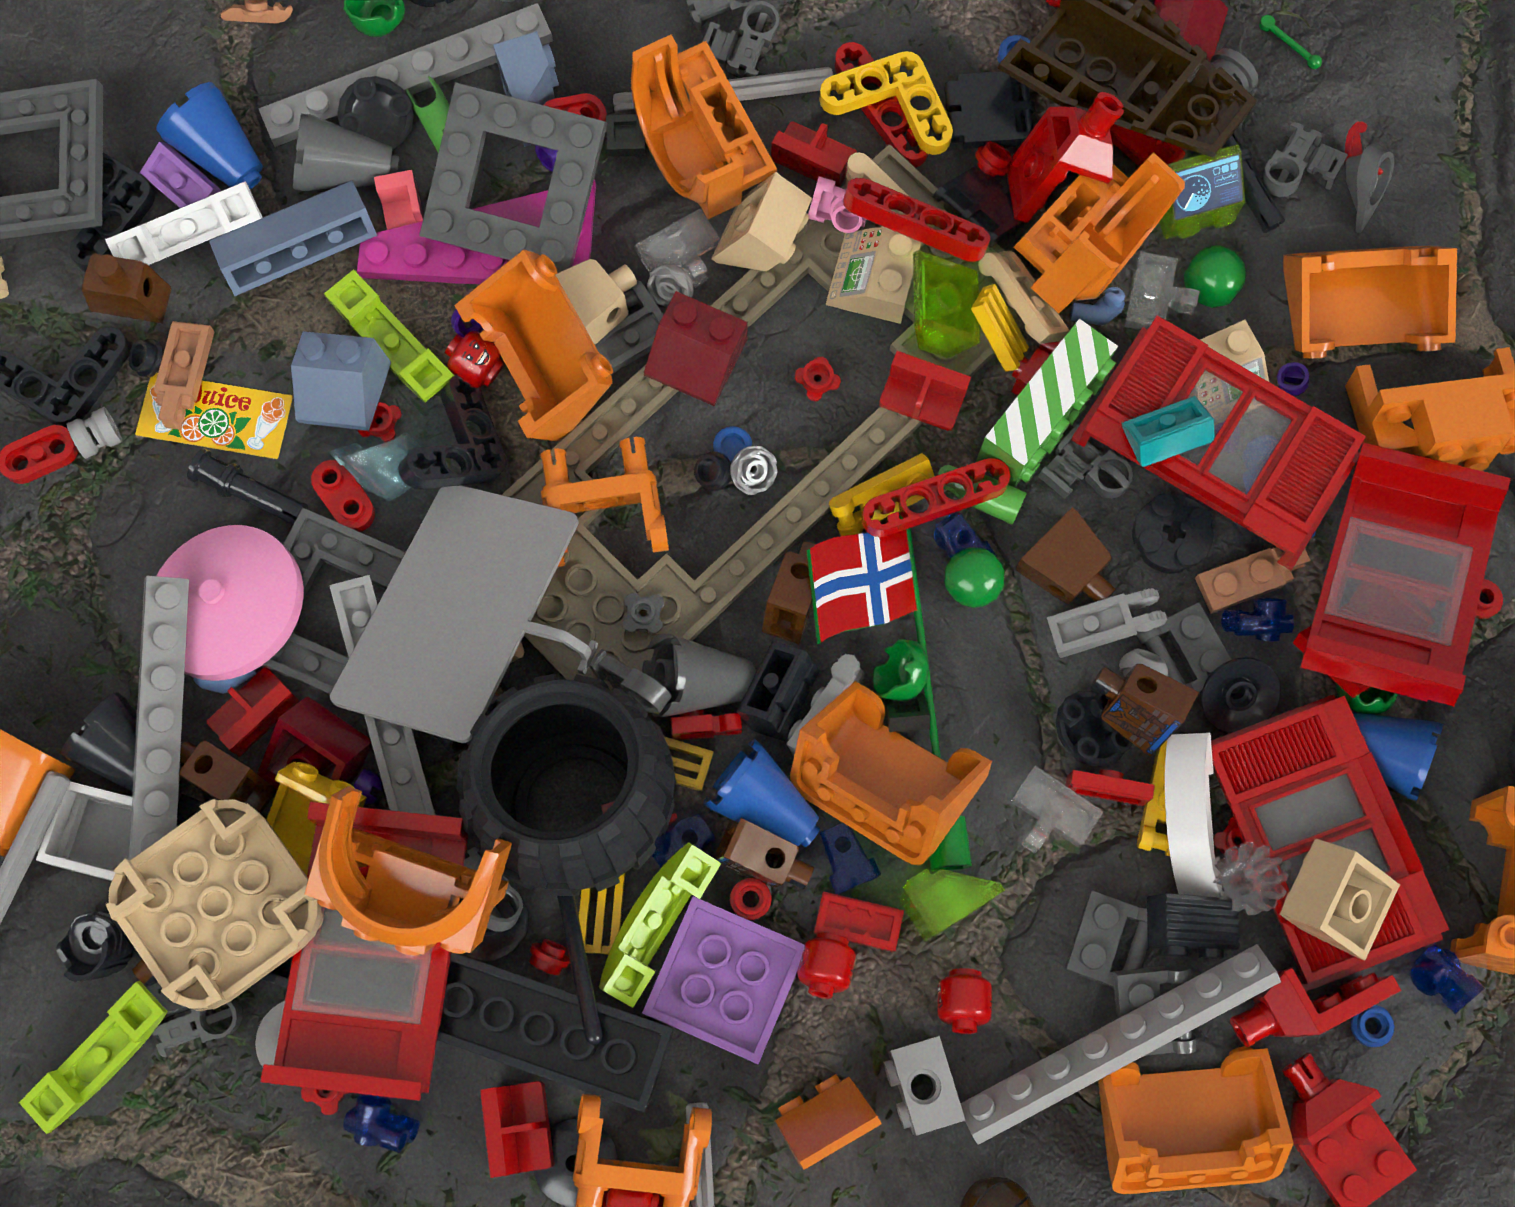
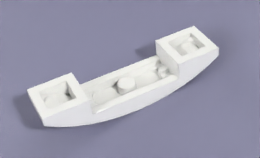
(187, 226)
(1189, 814)

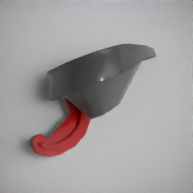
(1366, 174)

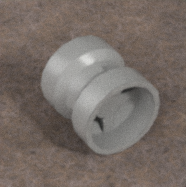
(98, 426)

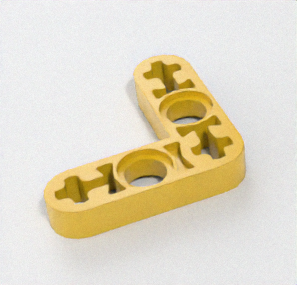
(902, 87)

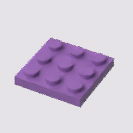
(725, 980)

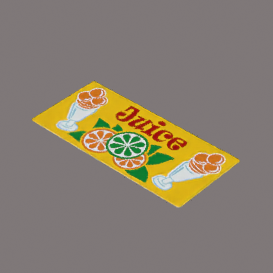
(223, 419)

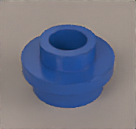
(1384, 1030)

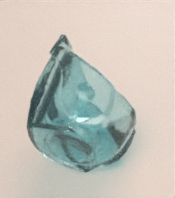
(378, 465)

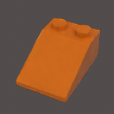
(826, 1120)

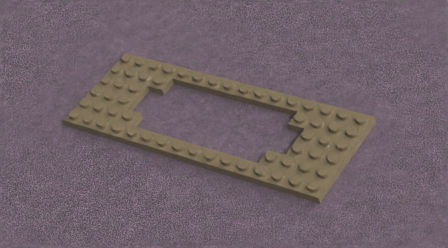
(592, 586)

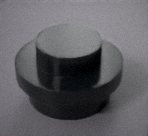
(146, 357)
(713, 471)

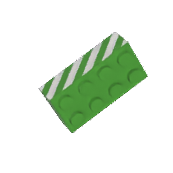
(1050, 402)

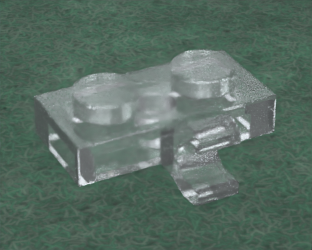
(681, 246)
(1154, 291)
(1055, 809)

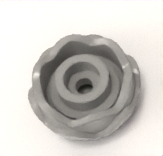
(666, 280)
(761, 477)
(1141, 656)

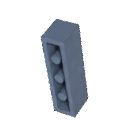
(292, 238)

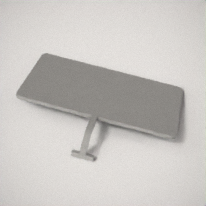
(458, 613)

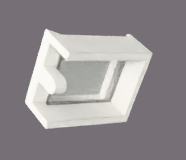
(88, 832)

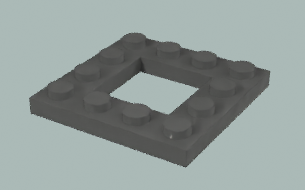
(469, 119)
(78, 201)
(311, 543)

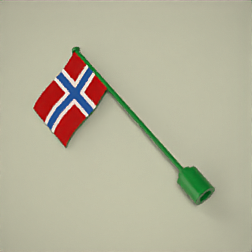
(865, 584)

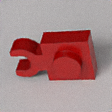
(1030, 366)
(700, 726)

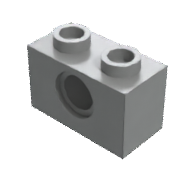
(943, 1104)

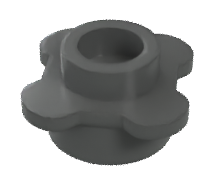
(649, 623)

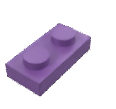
(177, 176)

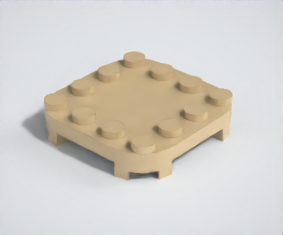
(214, 905)

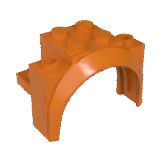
(699, 142)
(1097, 230)
(1452, 420)
(407, 893)

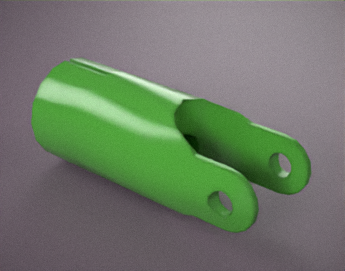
(433, 116)
(1003, 507)

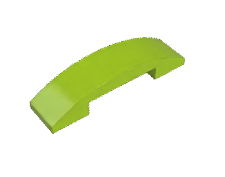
(372, 319)
(651, 919)
(96, 1059)

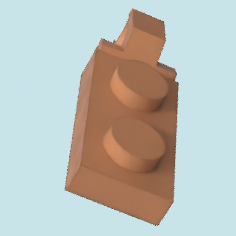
(182, 371)
(1246, 579)

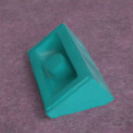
(1169, 431)

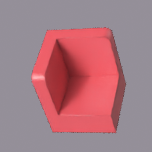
(399, 199)

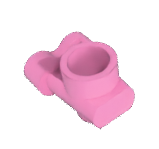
(828, 205)

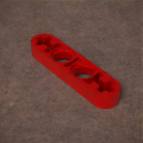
(875, 111)
(957, 235)
(933, 492)

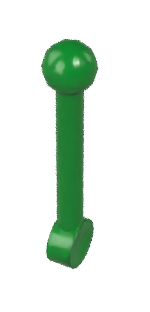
(1267, 24)

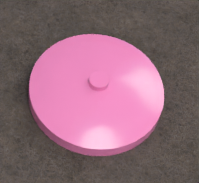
(240, 599)

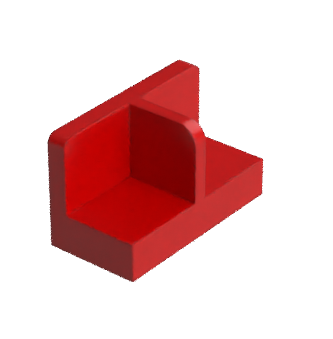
(811, 152)
(924, 391)
(251, 711)
(517, 1128)

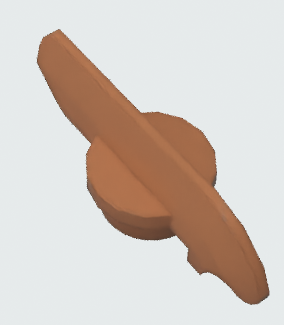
(257, 11)

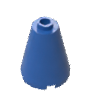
(211, 136)
(1401, 749)
(762, 794)

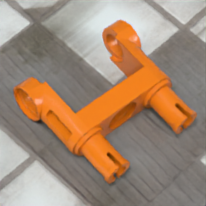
(633, 487)
(597, 1175)

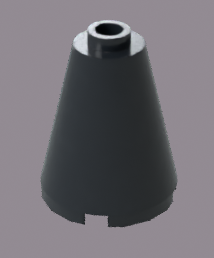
(106, 741)

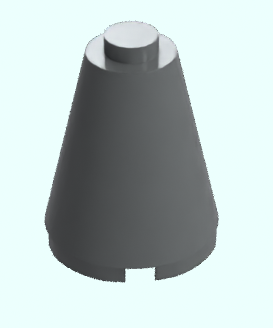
(336, 155)
(696, 674)

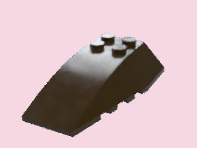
(1142, 61)

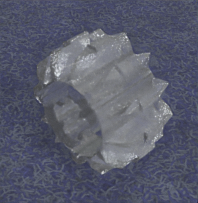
(1255, 893)

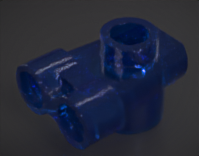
(946, 535)
(1266, 620)
(671, 840)
(849, 867)
(1442, 973)
(375, 1125)

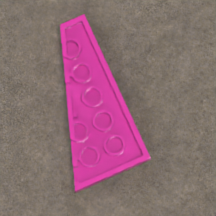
(409, 257)

